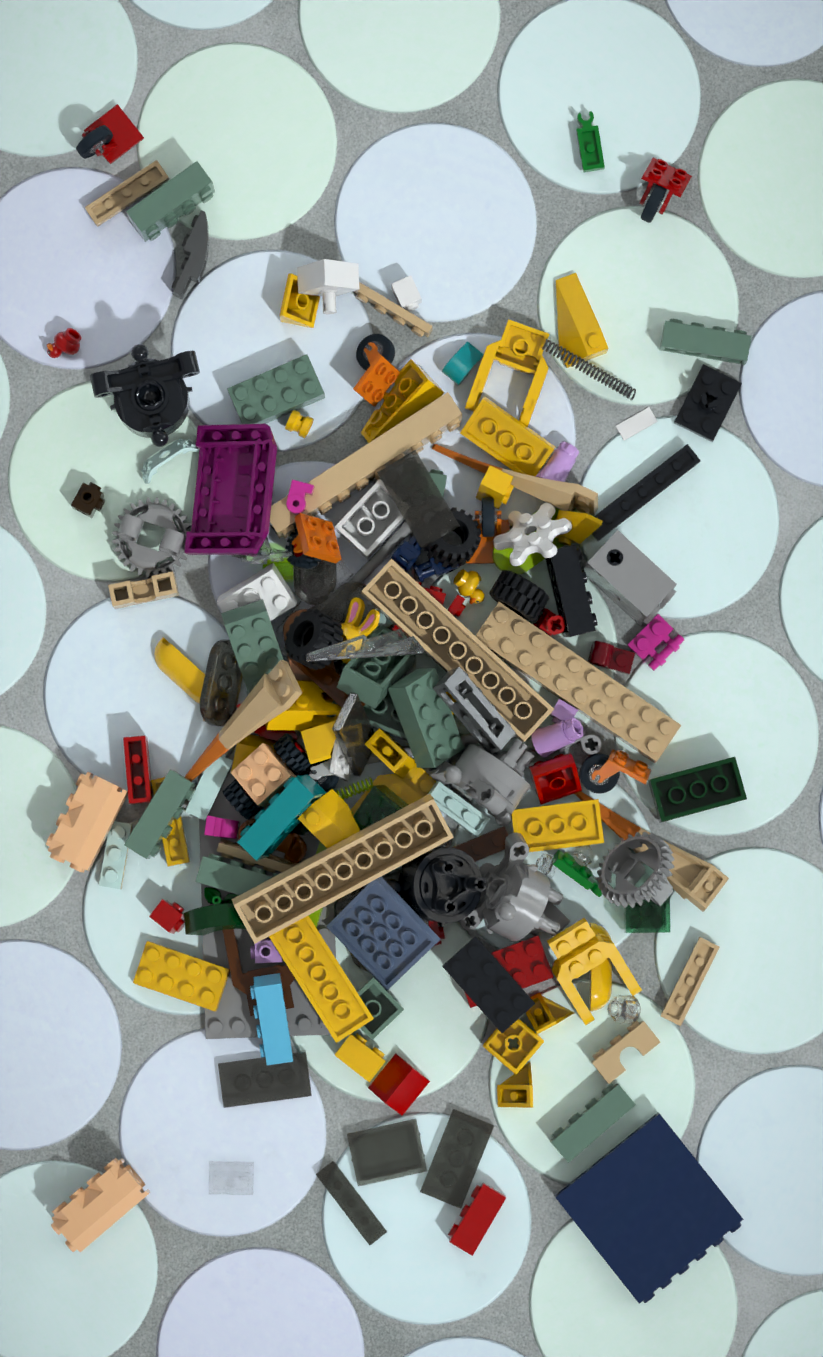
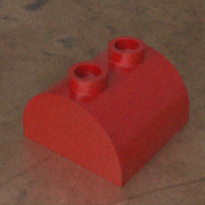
(555, 778)

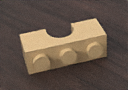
(143, 591)
(608, 1061)

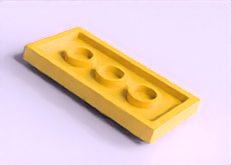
(507, 439)
(559, 825)
(181, 976)

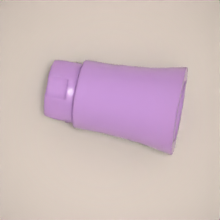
(559, 463)
(556, 736)

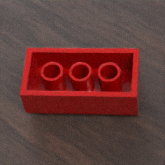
(524, 962)

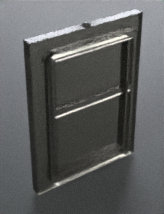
(387, 1152)

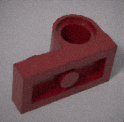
(610, 657)

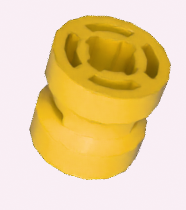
(299, 423)

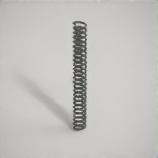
(591, 375)

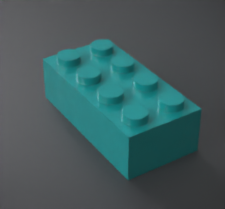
(280, 817)

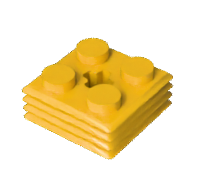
(514, 1058)

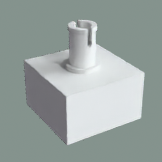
(328, 280)

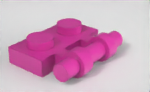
(651, 637)

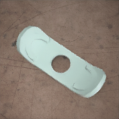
(156, 461)

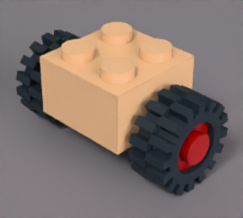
(264, 775)

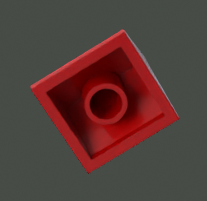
(398, 1084)

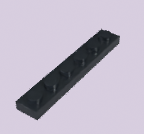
(645, 490)

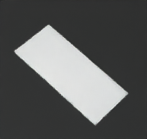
(636, 423)

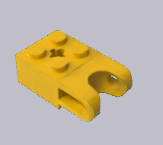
(307, 710)

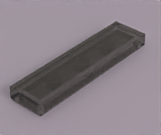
(351, 1202)

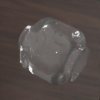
(624, 1009)

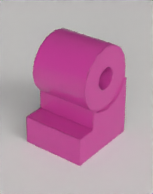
(296, 497)
(221, 827)

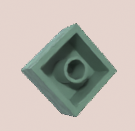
(380, 1005)

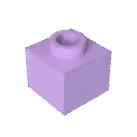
(563, 711)

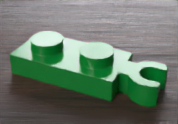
(589, 145)
(578, 873)

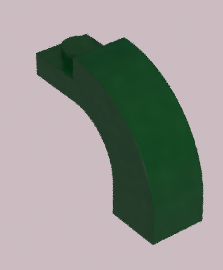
(211, 919)

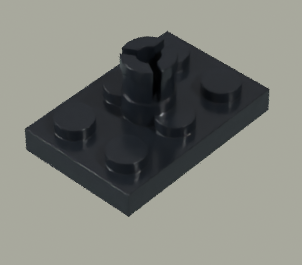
(707, 403)

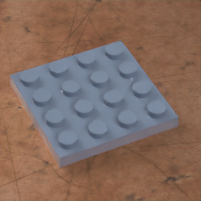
(383, 932)

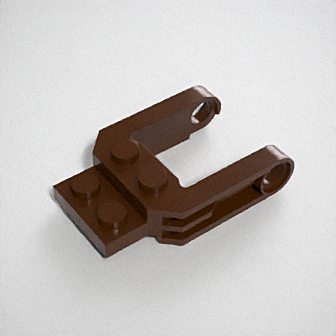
(244, 980)

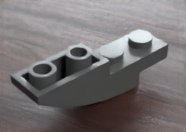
(197, 248)

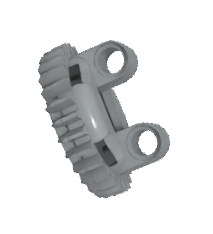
(171, 544)
(630, 870)

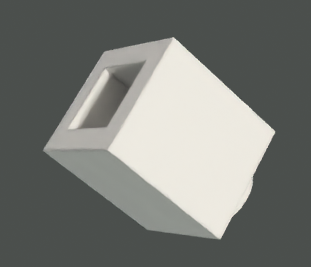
(406, 293)

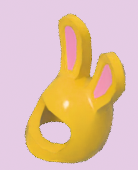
(353, 619)

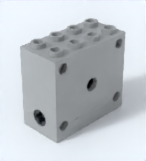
(630, 579)

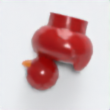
(64, 342)

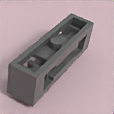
(474, 710)

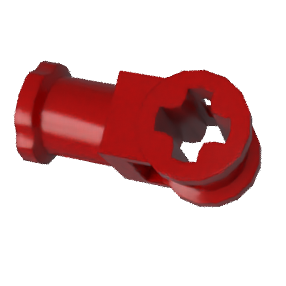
(549, 622)

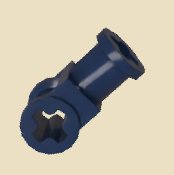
(408, 552)
(434, 569)

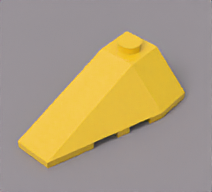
(577, 322)
(409, 394)
(330, 819)

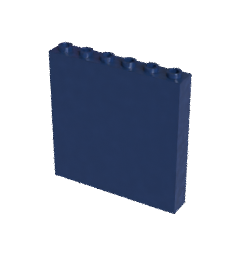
(649, 1208)

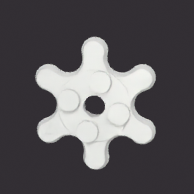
(538, 541)

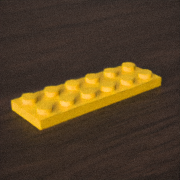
(321, 978)

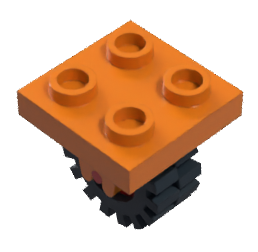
(312, 542)

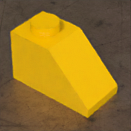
(582, 526)

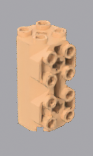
(86, 822)
(98, 1205)

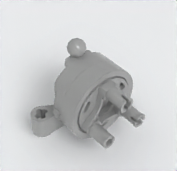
(489, 778)
(514, 896)

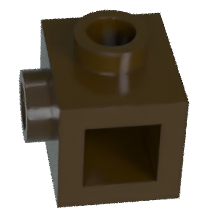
(88, 499)

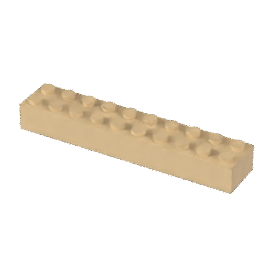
(362, 466)
(455, 646)
(577, 682)
(342, 868)

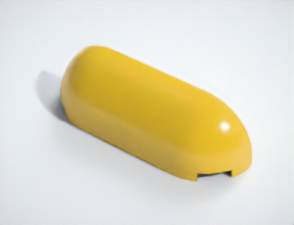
(179, 669)
(600, 978)

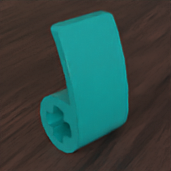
(462, 363)

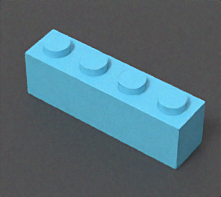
(273, 1019)

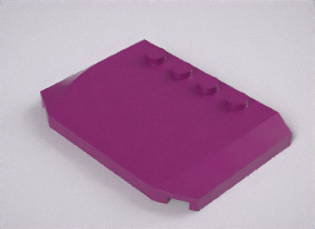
(232, 489)

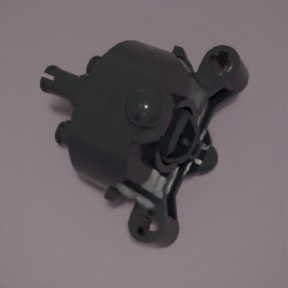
(149, 392)
(440, 885)

